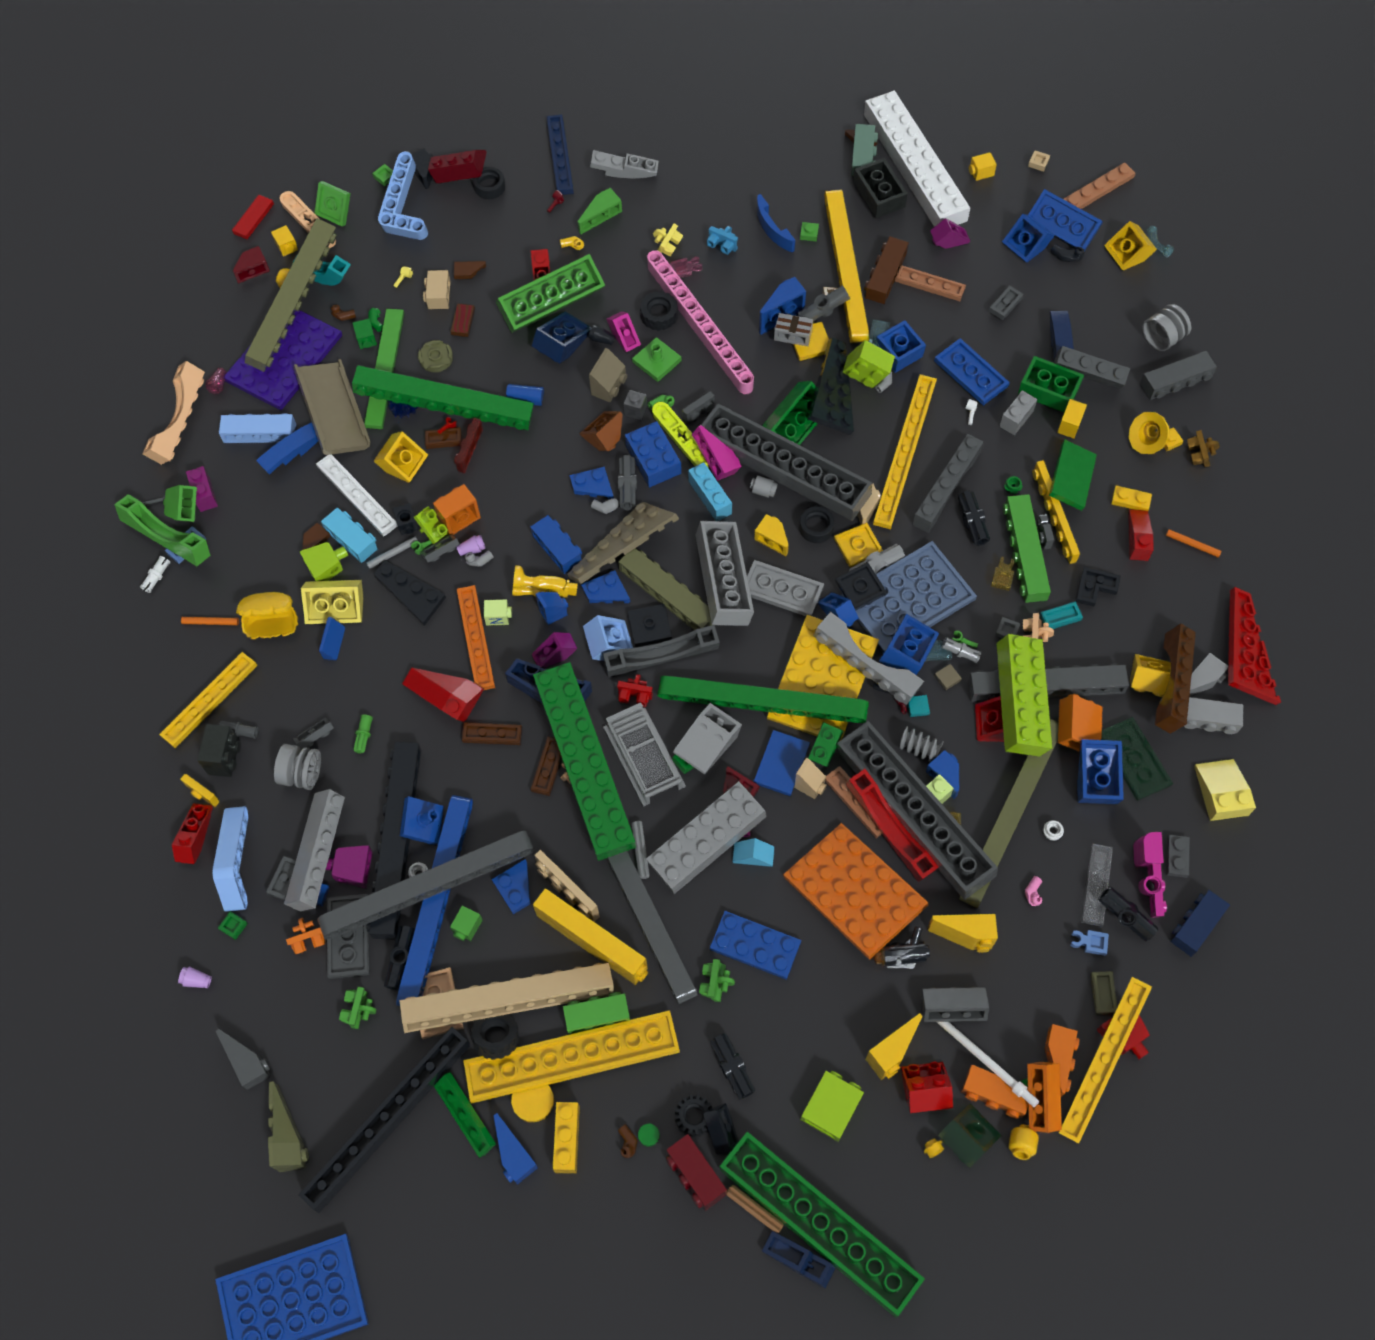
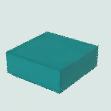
(919, 706)

